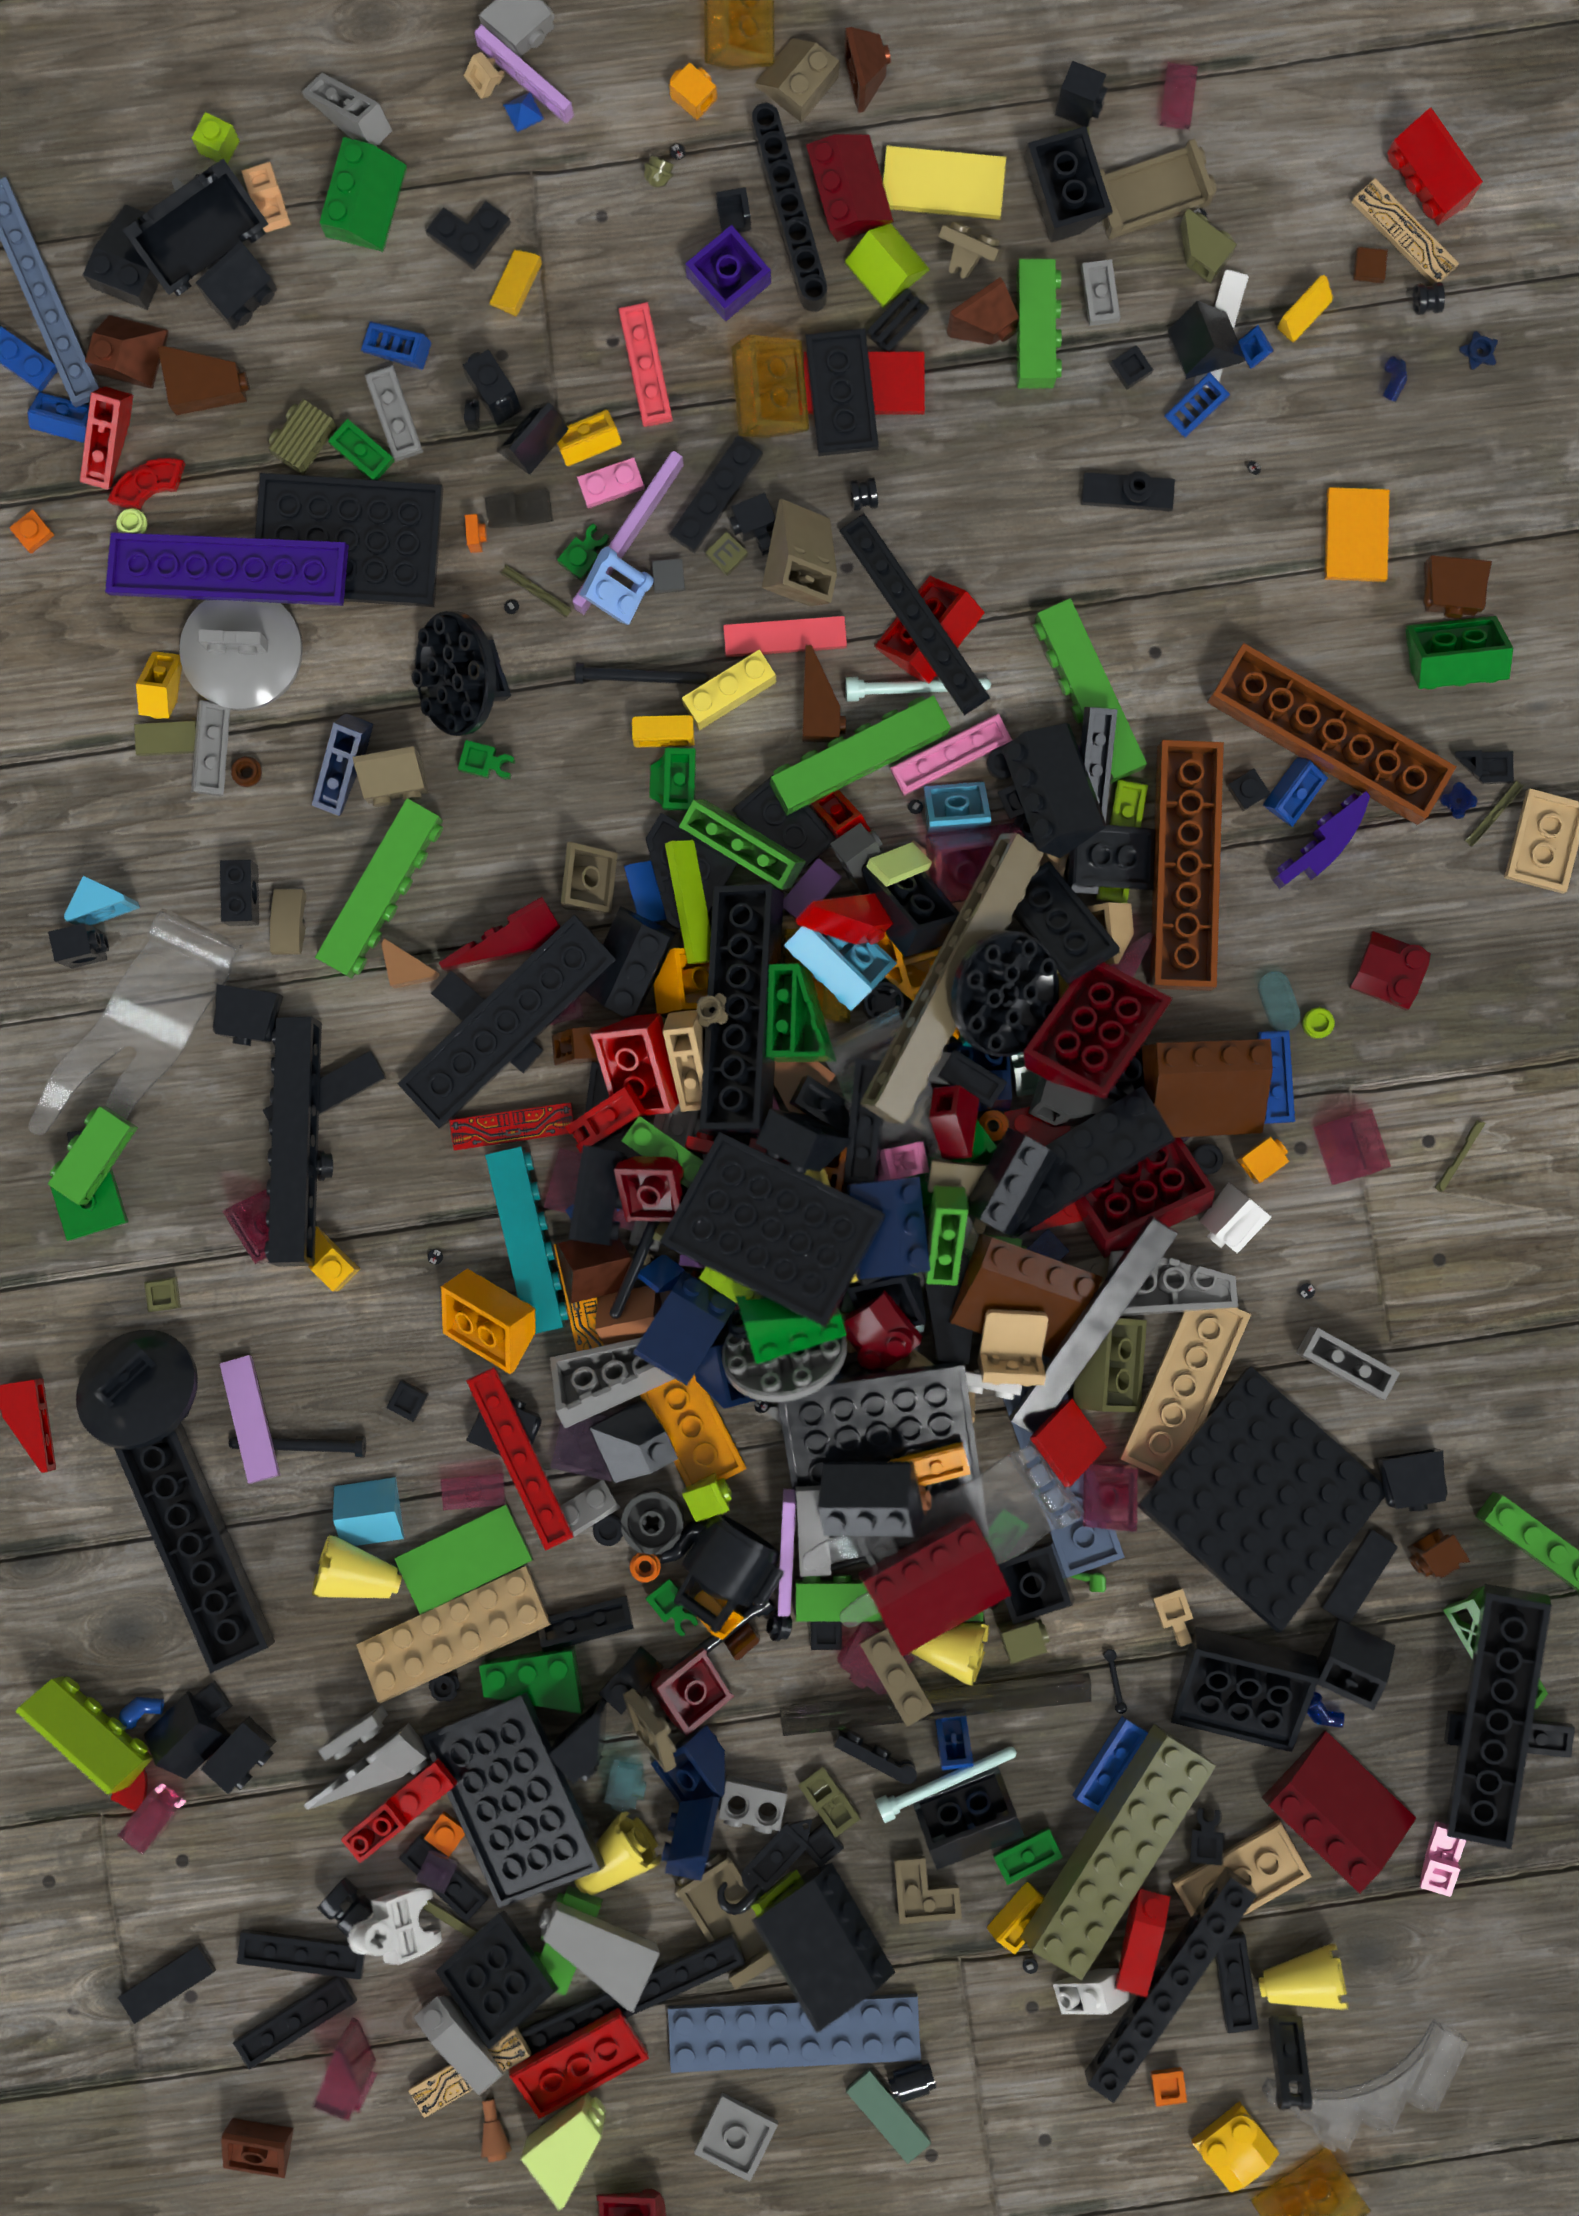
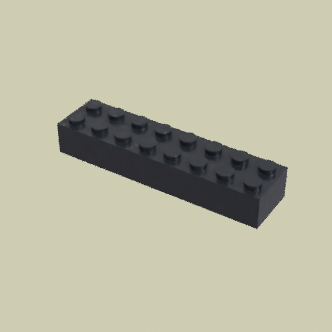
(735, 1065)
(196, 1550)
(1498, 1715)

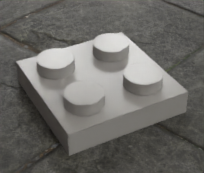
(362, 1729)
(736, 2137)

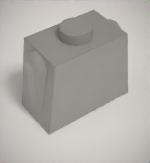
(518, 23)

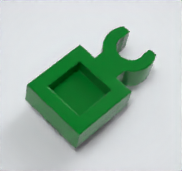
(580, 555)
(481, 760)
(663, 1603)

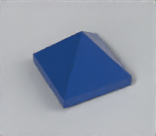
(523, 112)
(1255, 346)

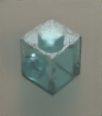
(625, 1785)

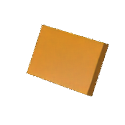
(1357, 534)

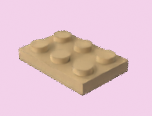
(1545, 842)

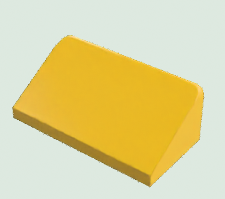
(516, 282)
(1306, 309)
(589, 438)
(663, 731)
(1015, 1916)

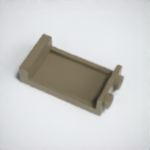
(1157, 190)
(715, 1923)

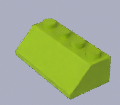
(86, 1734)

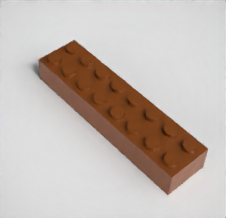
(1331, 734)
(1187, 865)

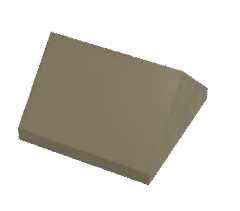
(588, 878)

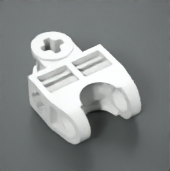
(395, 1928)

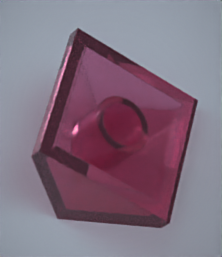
(1352, 1147)
(249, 1224)
(1111, 1497)

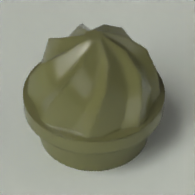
(658, 171)

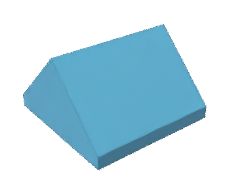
(956, 807)
(97, 903)
(368, 1512)

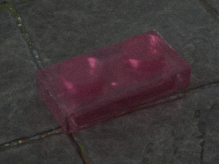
(1178, 96)

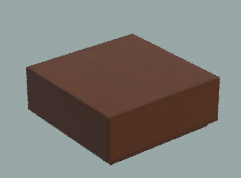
(1370, 265)

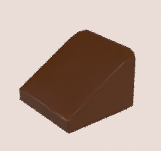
(742, 1641)

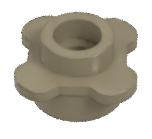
(704, 1005)

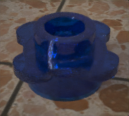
(1467, 798)

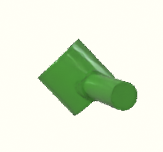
(1097, 1581)

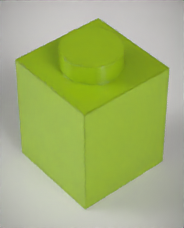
(215, 138)

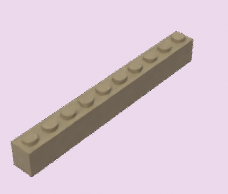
(930, 1017)

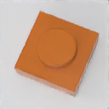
(31, 531)
(475, 533)
(445, 1834)
(1168, 2086)

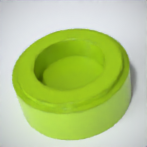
(1318, 1023)

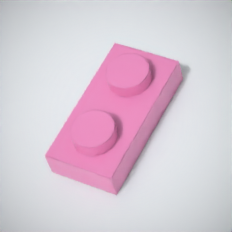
(610, 483)

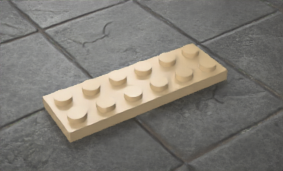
(1184, 1386)
(453, 1634)

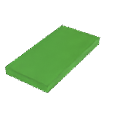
(463, 1559)

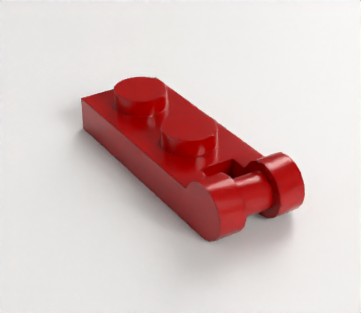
(606, 1118)

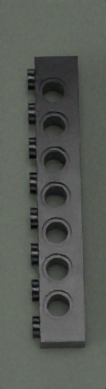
(1170, 1984)

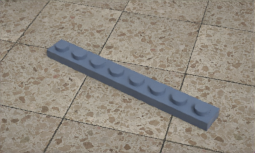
(44, 299)

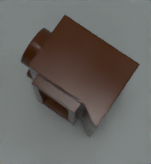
(1437, 1554)

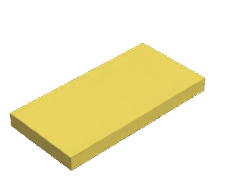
(944, 182)

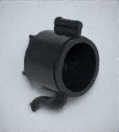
(727, 1564)

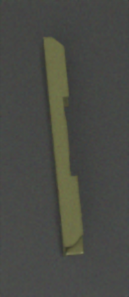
(536, 591)
(1494, 813)

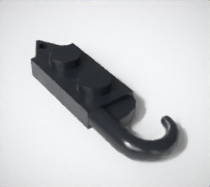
(768, 1865)

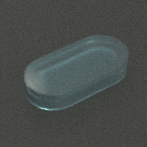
(1279, 1001)

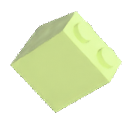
(563, 2147)

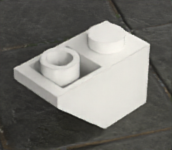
(1092, 1994)

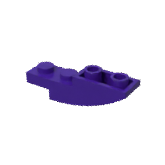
(1333, 837)

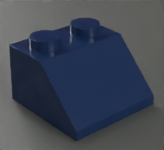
(691, 1838)

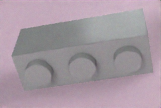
(1348, 1363)

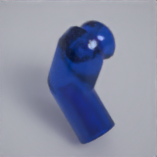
(1399, 378)
(1322, 1716)

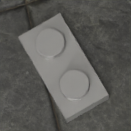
(1100, 292)
(590, 1507)

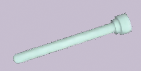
(858, 688)
(891, 1806)

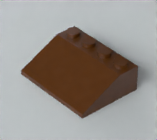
(1210, 1085)
(1022, 1280)

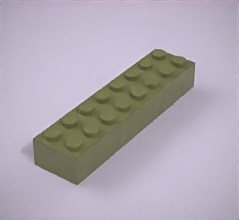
(1117, 1852)

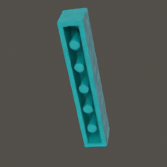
(525, 1237)

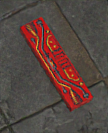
(511, 1126)

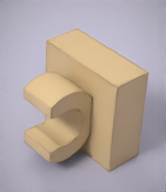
(483, 75)

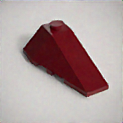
(522, 935)

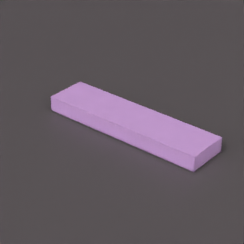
(524, 74)
(249, 1419)
(786, 1553)

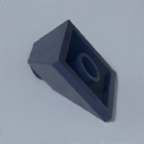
(714, 1380)
(698, 1767)

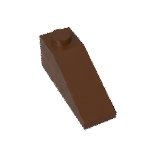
(821, 707)

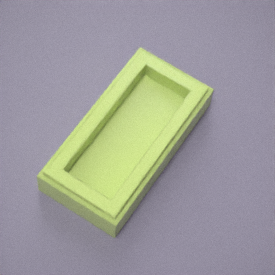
(899, 864)

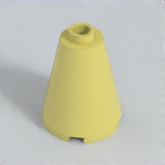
(353, 1573)
(957, 1651)
(626, 1851)
(1306, 1981)

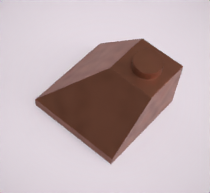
(866, 64)
(985, 316)
(126, 351)

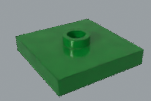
(101, 1213)

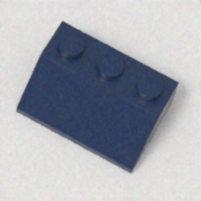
(902, 1239)

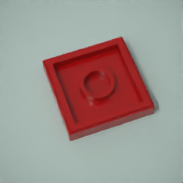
(1068, 1442)

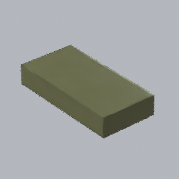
(165, 738)

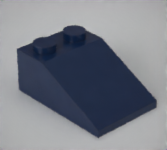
(685, 1328)

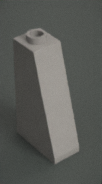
(603, 1952)

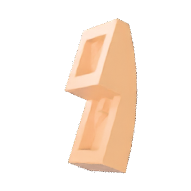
(266, 195)

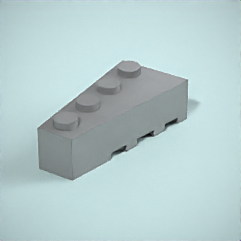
(600, 1379)

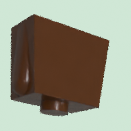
(1455, 585)

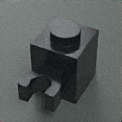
(753, 520)

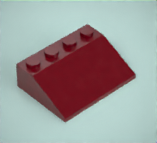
(1095, 1030)
(1162, 1185)
(935, 1583)
(1340, 1811)

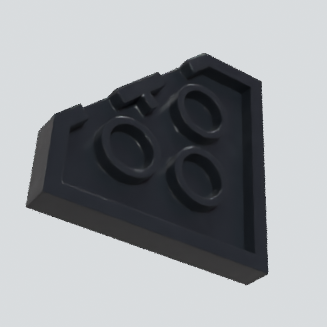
(713, 865)

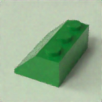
(362, 195)
(1459, 652)

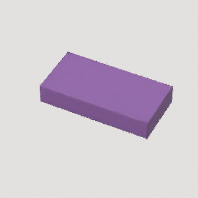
(812, 887)

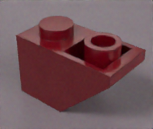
(954, 1121)

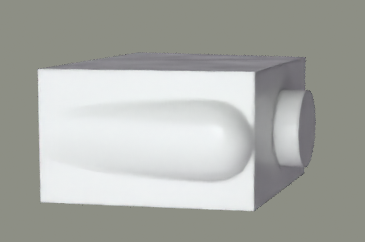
(1233, 1219)

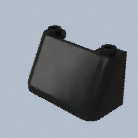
(195, 227)

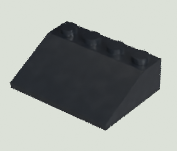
(1245, 1689)
(823, 1946)

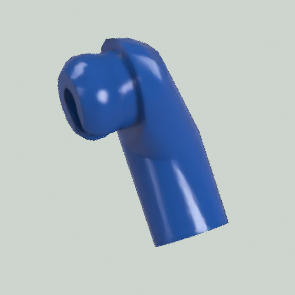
(137, 1707)

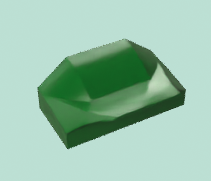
(674, 779)

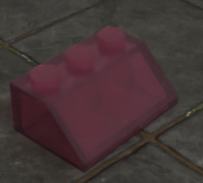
(960, 857)
(348, 2075)

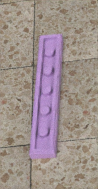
(639, 515)

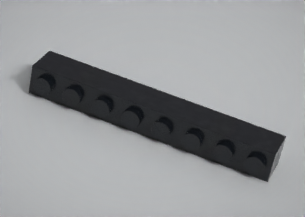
(294, 1142)

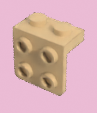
(1013, 1347)

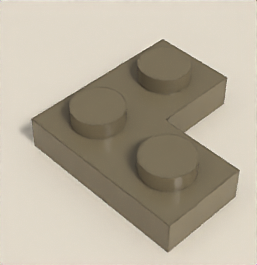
(918, 1901)

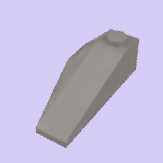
(1180, 1288)
(387, 1762)

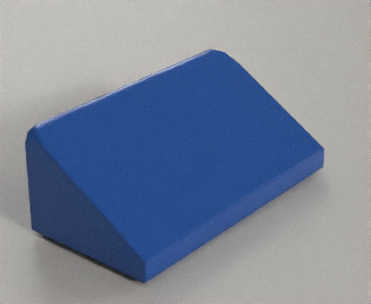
(58, 417)
(1295, 790)
(645, 891)

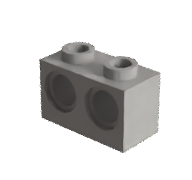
(755, 1794)

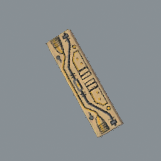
(1404, 232)
(448, 2085)

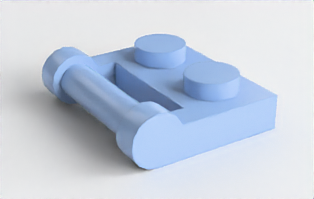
(610, 594)

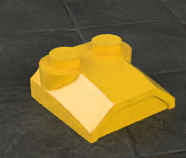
(1236, 2148)

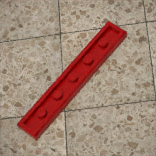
(520, 1458)

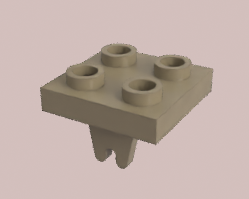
(969, 248)

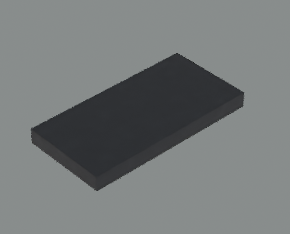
(841, 392)
(1063, 924)

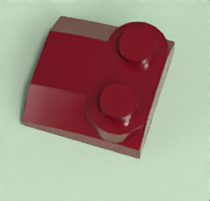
(1391, 970)
(649, 1187)
(880, 1333)
(690, 1691)
(646, 2203)

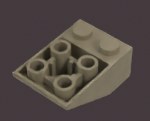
(801, 556)

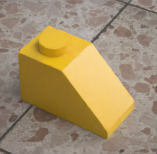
(159, 685)
(331, 1263)

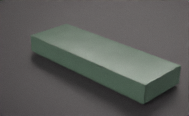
(888, 2115)

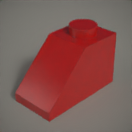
(838, 813)

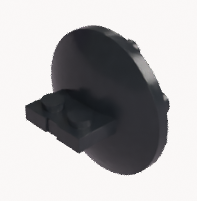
(459, 672)
(1004, 992)
(136, 1389)

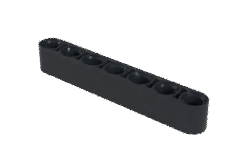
(789, 193)

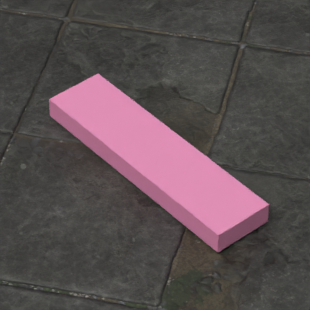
(950, 754)

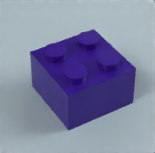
(728, 273)

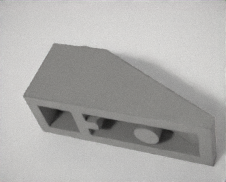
(348, 109)
(458, 2043)

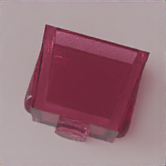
(854, 1660)
(152, 1818)

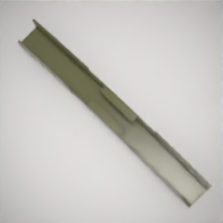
(1450, 1171)
(450, 1919)

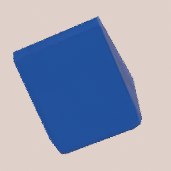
(661, 1274)

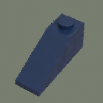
(337, 775)

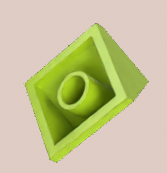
(885, 264)

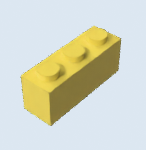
(729, 689)

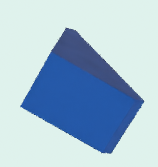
(954, 1743)

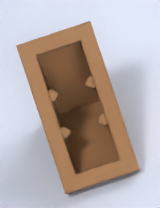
(404, 968)

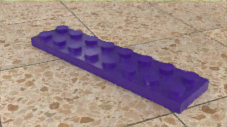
(227, 568)

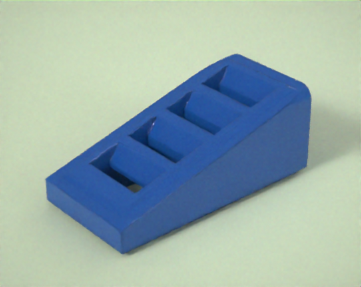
(414, 351)
(1216, 388)

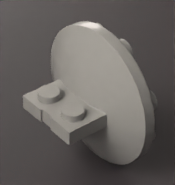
(240, 652)
(785, 1376)

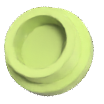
(132, 521)

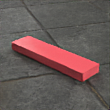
(645, 364)
(785, 636)

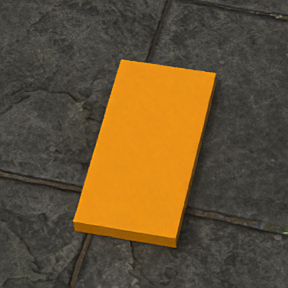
(694, 1431)

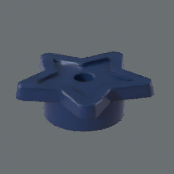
(1486, 345)

